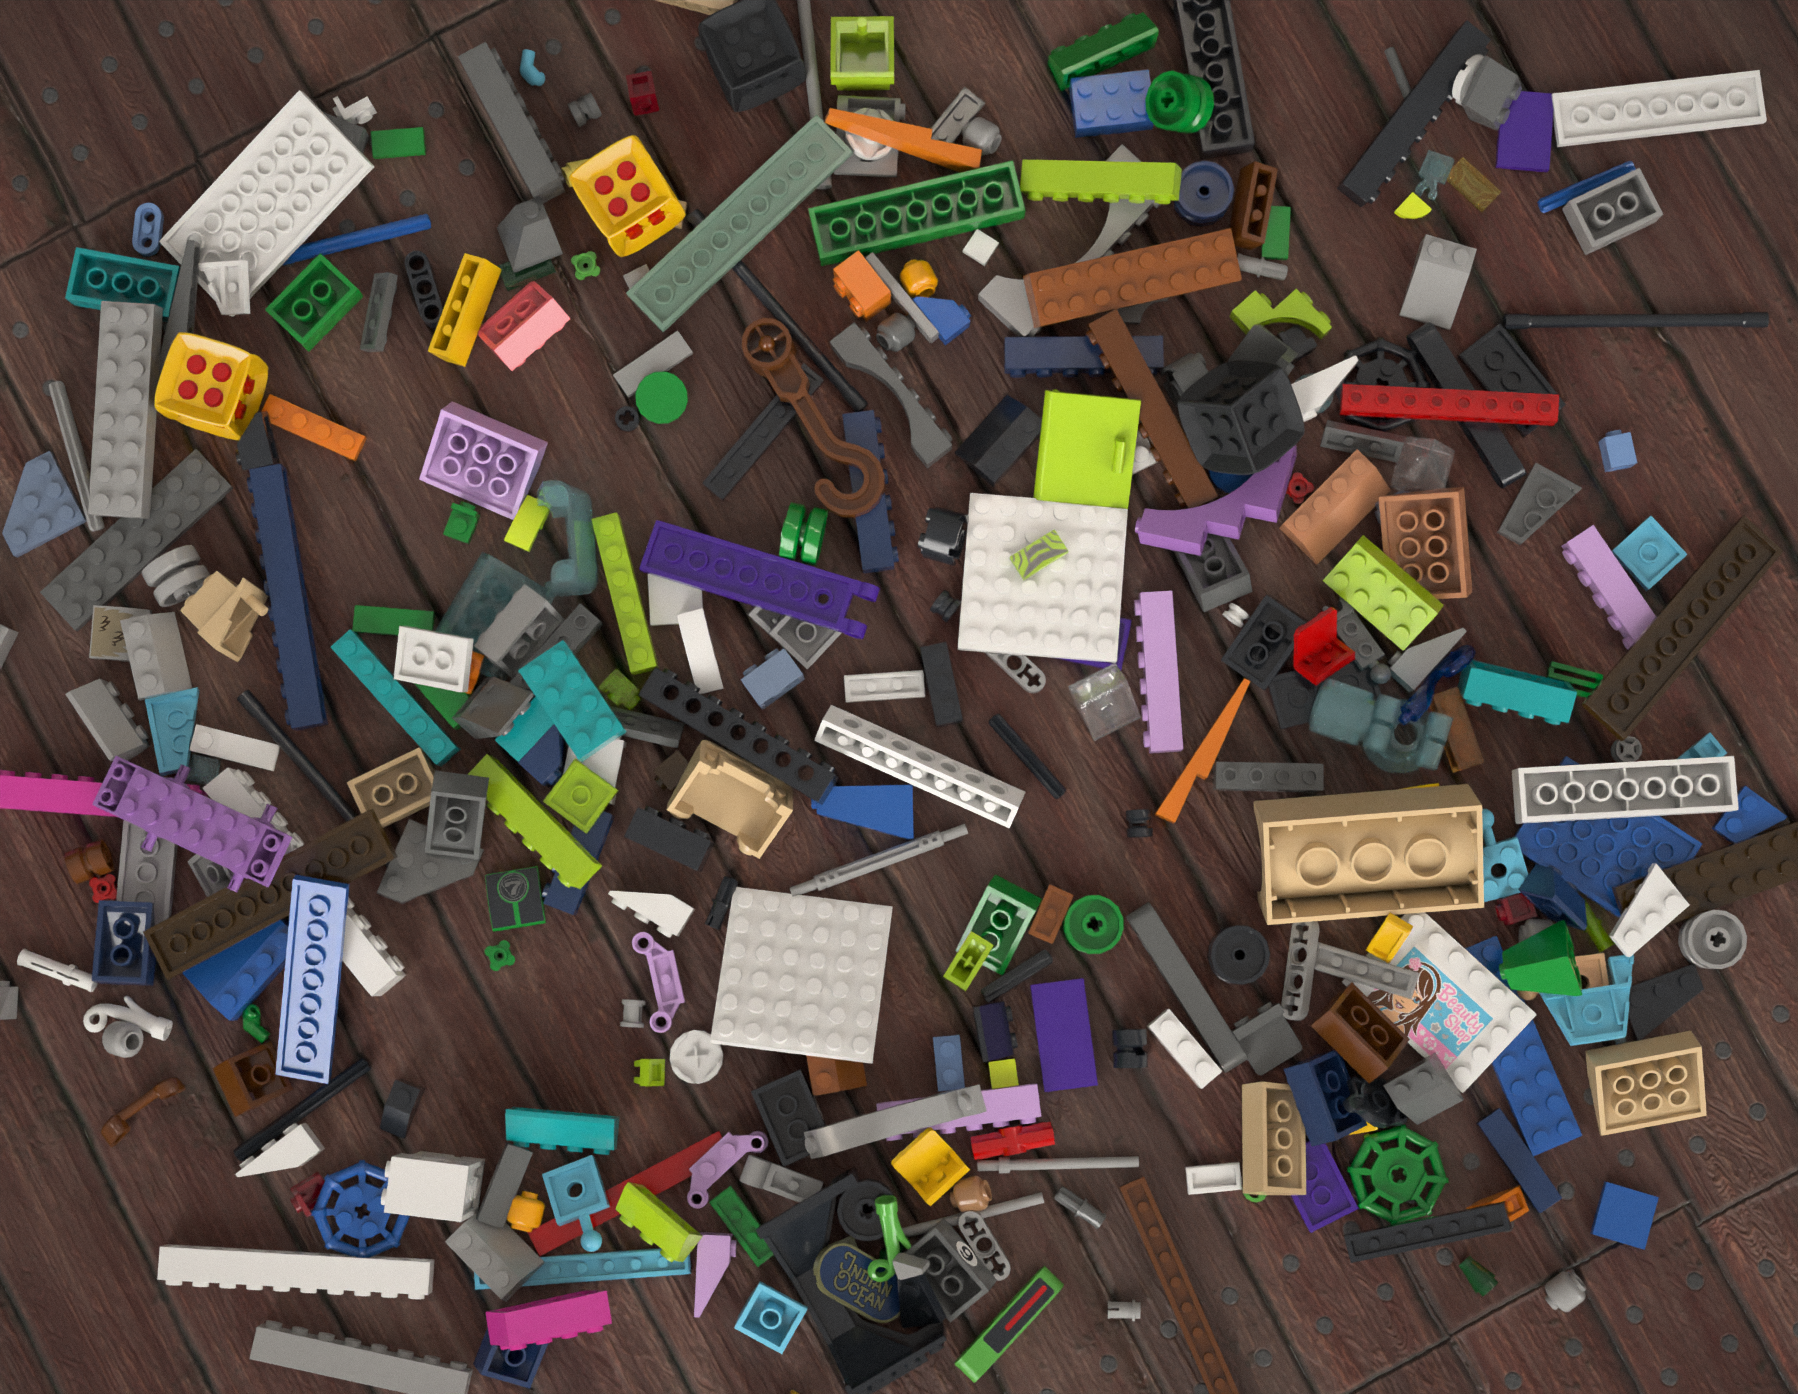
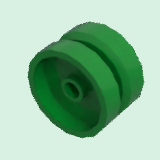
(1179, 102)
(804, 534)
(1104, 913)

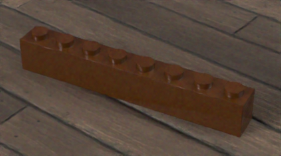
(1155, 414)

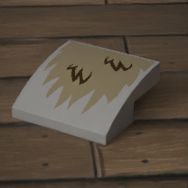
(107, 634)

